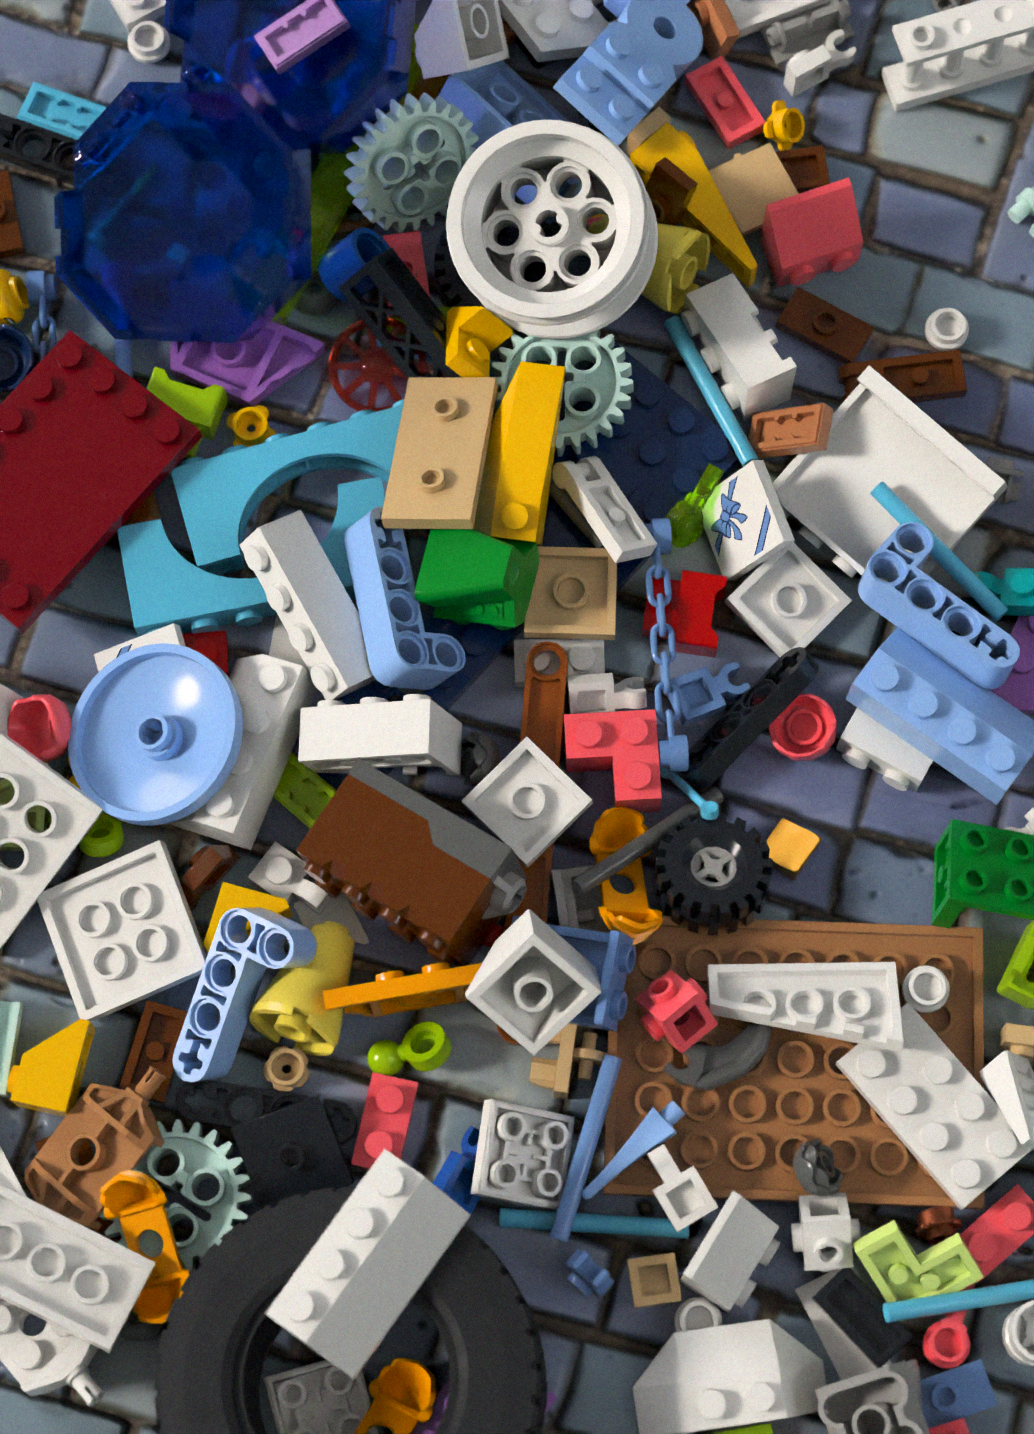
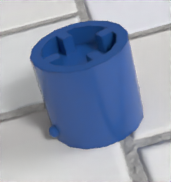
(348, 257)

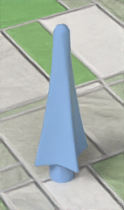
(651, 1133)

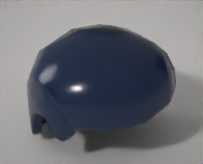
(16, 357)

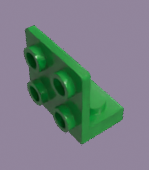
(982, 871)

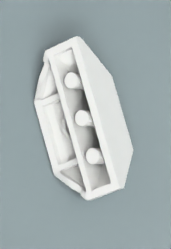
(727, 1379)

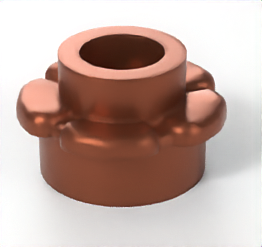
(937, 1224)

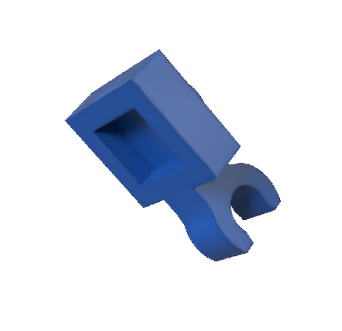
(457, 1172)

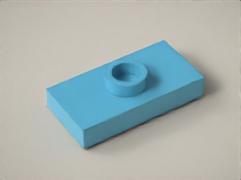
(58, 111)

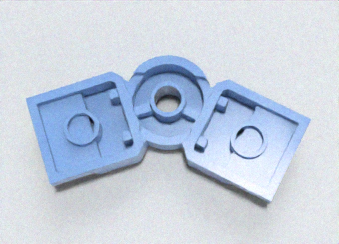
(632, 63)

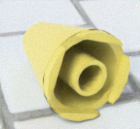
(678, 258)
(294, 998)

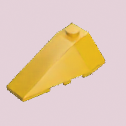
(521, 455)

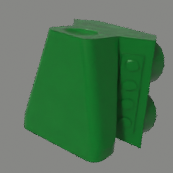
(477, 577)

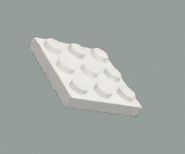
(123, 931)

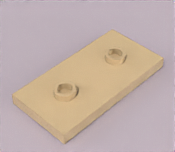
(440, 453)

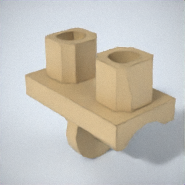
(556, 1074)

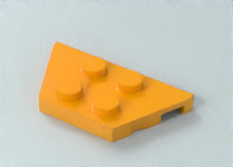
(399, 993)

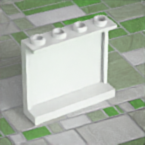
(889, 440)

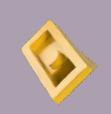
(470, 339)

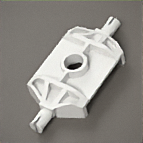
(47, 1359)

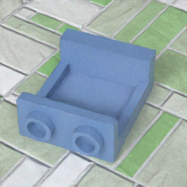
(613, 958)

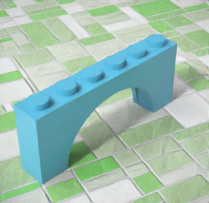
(226, 489)
(172, 590)

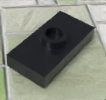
(861, 1317)

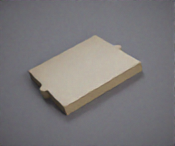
(752, 183)

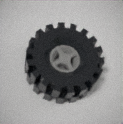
(718, 852)

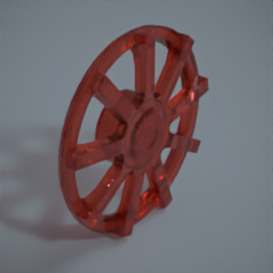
(374, 365)

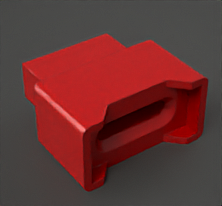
(689, 611)

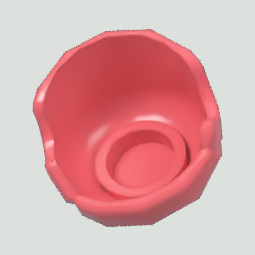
(41, 726)
(804, 728)

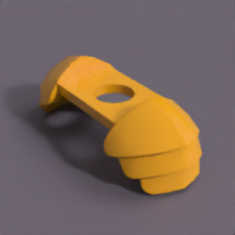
(618, 910)
(141, 1207)
(401, 1397)

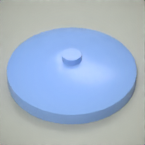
(155, 734)

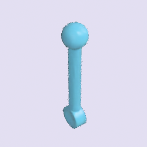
(708, 809)

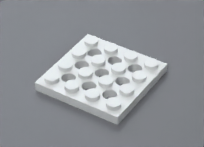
(44, 851)

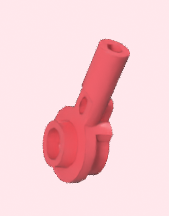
(947, 1341)

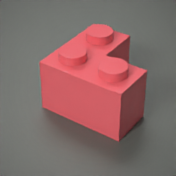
(619, 743)

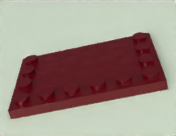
(74, 465)

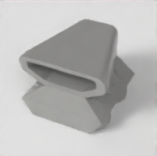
(875, 1402)

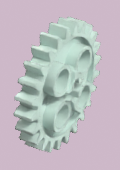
(409, 161)
(602, 385)
(198, 1161)

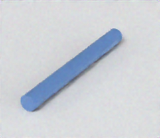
(585, 1148)

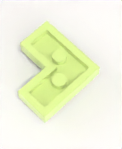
(905, 1275)

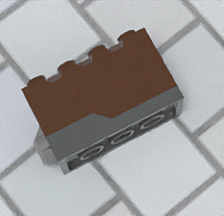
(412, 865)

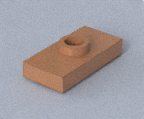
(717, 26)
(790, 430)

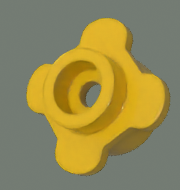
(784, 125)
(246, 417)

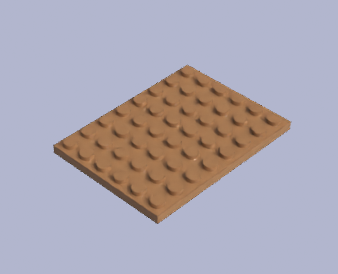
(751, 1128)

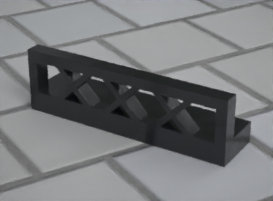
(411, 304)

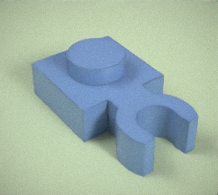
(703, 694)
(587, 1275)

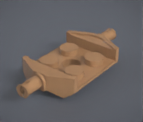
(122, 1134)

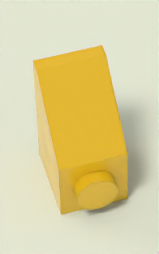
(53, 1071)

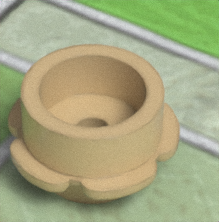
(285, 1056)

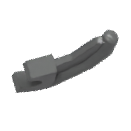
(722, 1064)

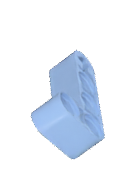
(390, 615)
(981, 652)
(209, 1048)

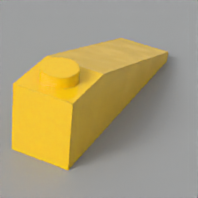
(706, 208)

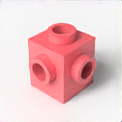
(676, 1011)

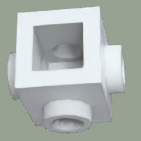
(825, 1232)

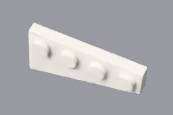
(822, 999)

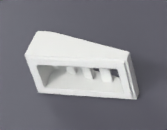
(1012, 1087)

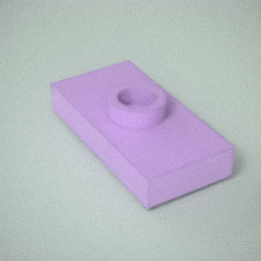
(301, 32)

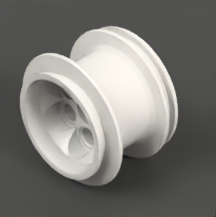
(545, 157)

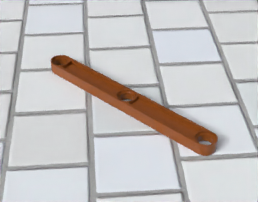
(544, 727)

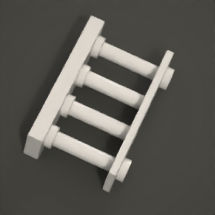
(960, 51)

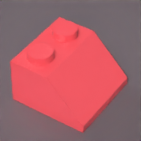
(812, 233)

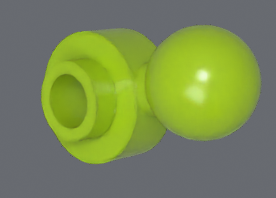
(103, 838)
(424, 1047)

